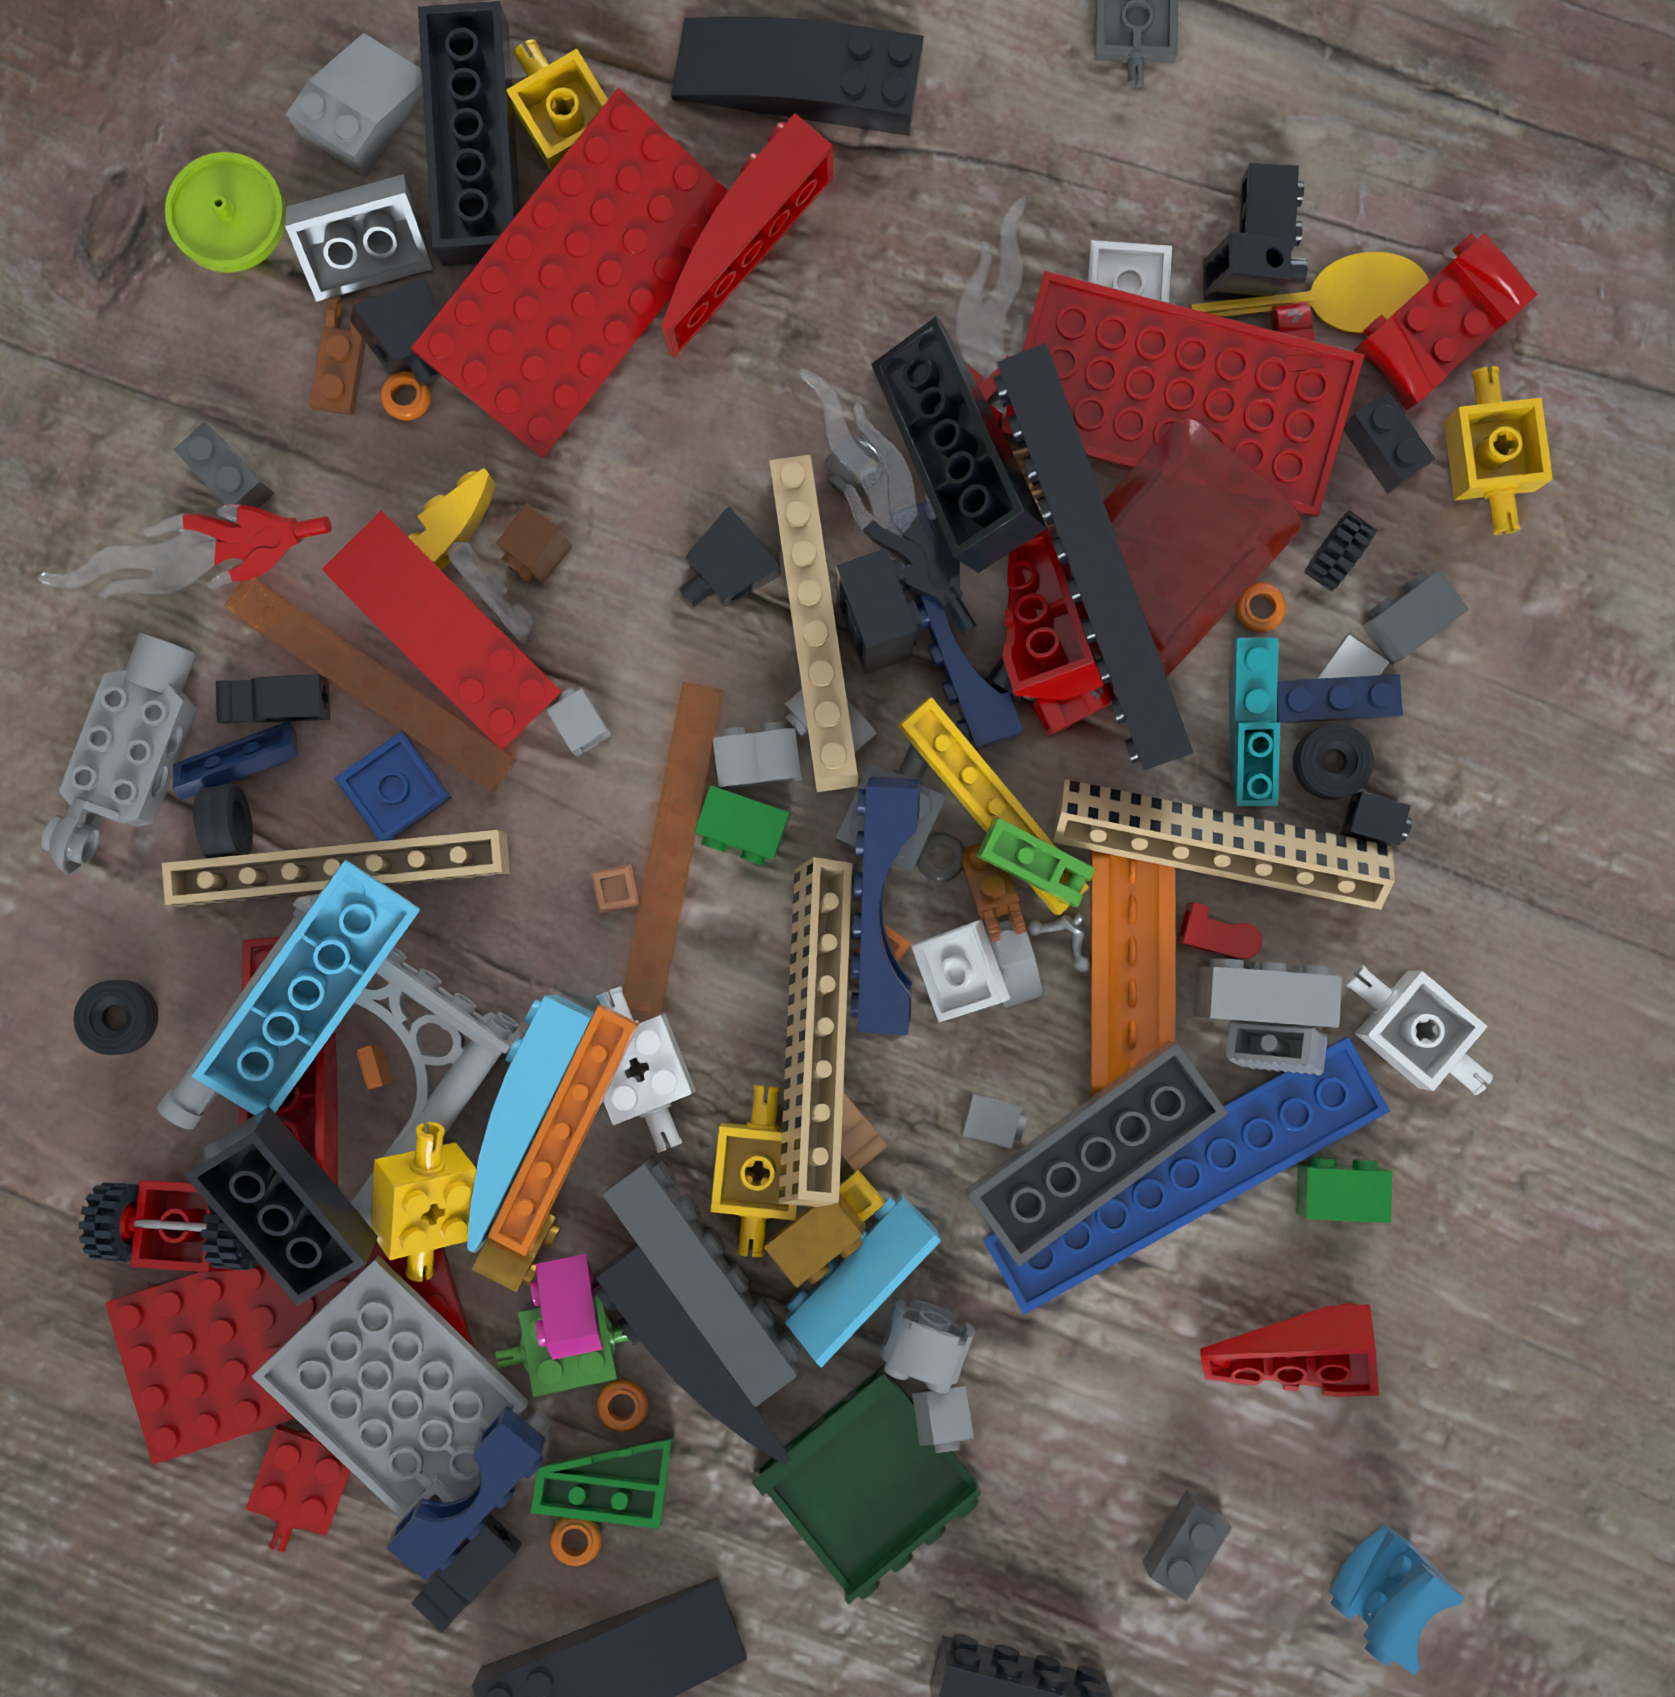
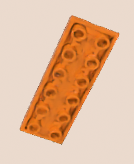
(1130, 963)

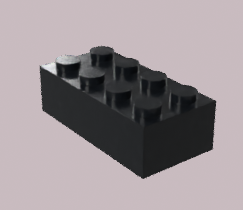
(876, 611)
(282, 1206)
(980, 1671)

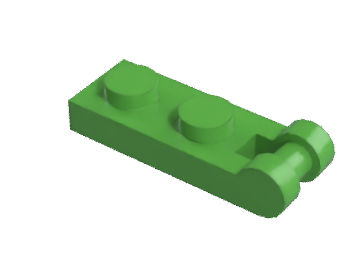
(1034, 861)

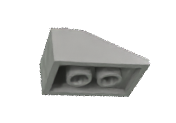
(357, 103)

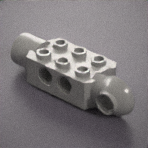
(124, 750)

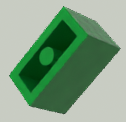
(741, 824)
(1344, 1192)

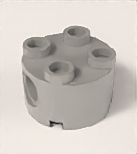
(926, 1344)

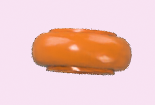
(407, 412)
(1276, 601)
(617, 1422)
(566, 1554)

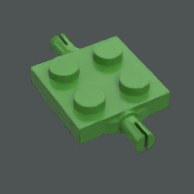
(568, 1372)

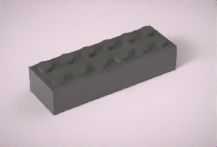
(1096, 1152)
(704, 1279)

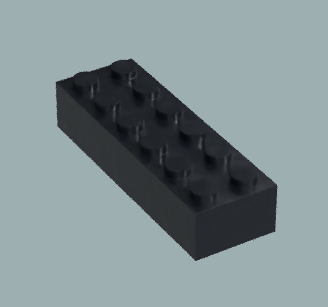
(468, 127)

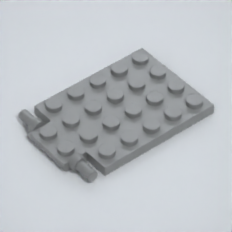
(391, 1390)

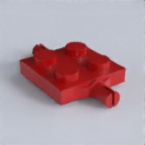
(298, 1485)

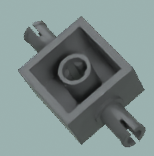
(930, 806)

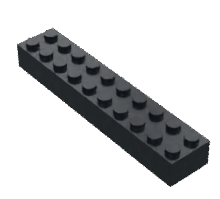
(1091, 549)

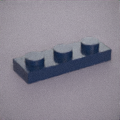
(1339, 698)
(235, 760)

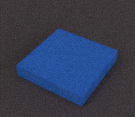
(393, 787)

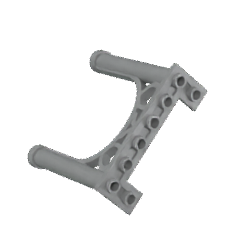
(471, 1063)

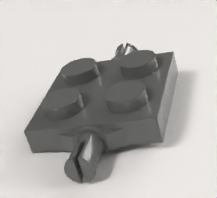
(1136, 34)

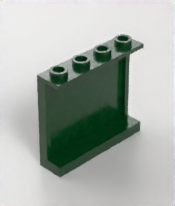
(866, 1486)

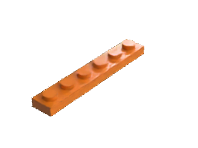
(563, 1130)

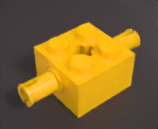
(549, 94)
(1473, 447)
(735, 1187)
(422, 1200)

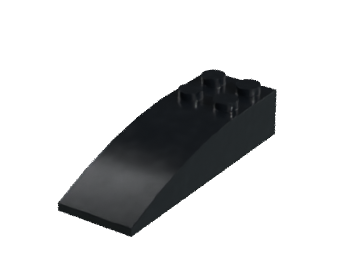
(802, 68)
(957, 448)
(672, 1338)
(634, 1654)

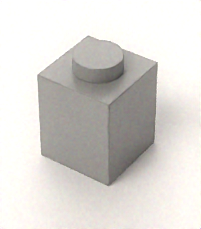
(578, 721)
(993, 1120)
(943, 1418)

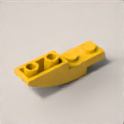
(454, 516)

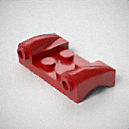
(1446, 319)

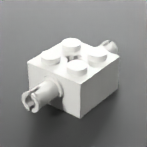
(1446, 1027)
(663, 1083)

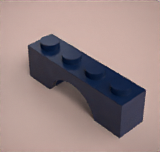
(434, 1530)

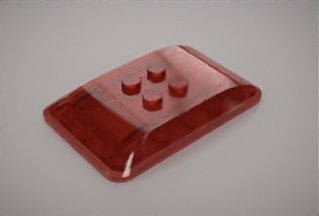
(1193, 535)

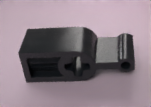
(273, 699)
(467, 1575)

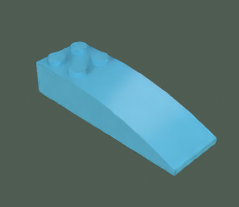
(305, 990)
(522, 1103)

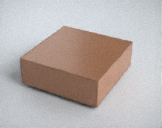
(615, 889)

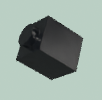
(1376, 819)

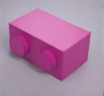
(567, 1307)

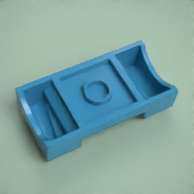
(1393, 1593)

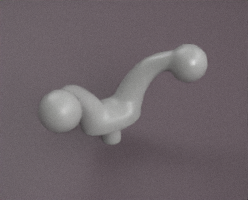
(1081, 962)

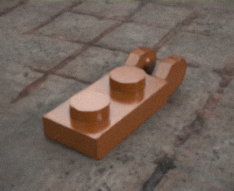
(337, 363)
(992, 893)

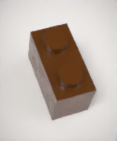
(533, 545)

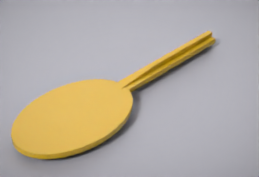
(1344, 294)

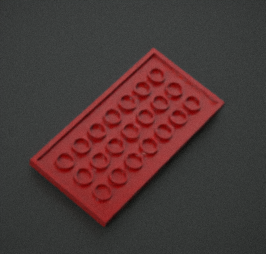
(574, 276)
(1148, 363)
(206, 1333)

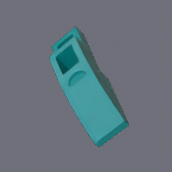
(1254, 721)

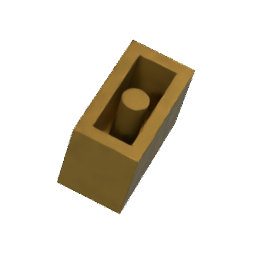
(815, 1239)

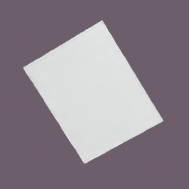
(1354, 660)

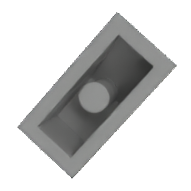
(1016, 965)

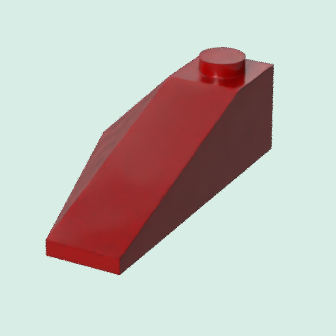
(1044, 632)
(1316, 1349)

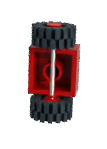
(159, 1228)

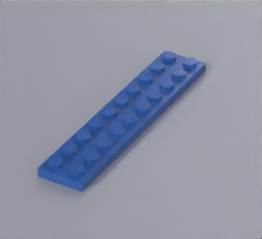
(1257, 1139)

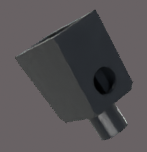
(1250, 267)
(393, 324)
(728, 563)

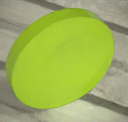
(225, 212)

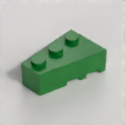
(608, 1486)

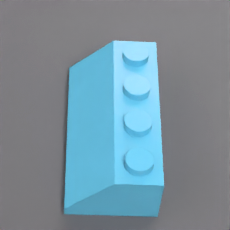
(862, 1280)

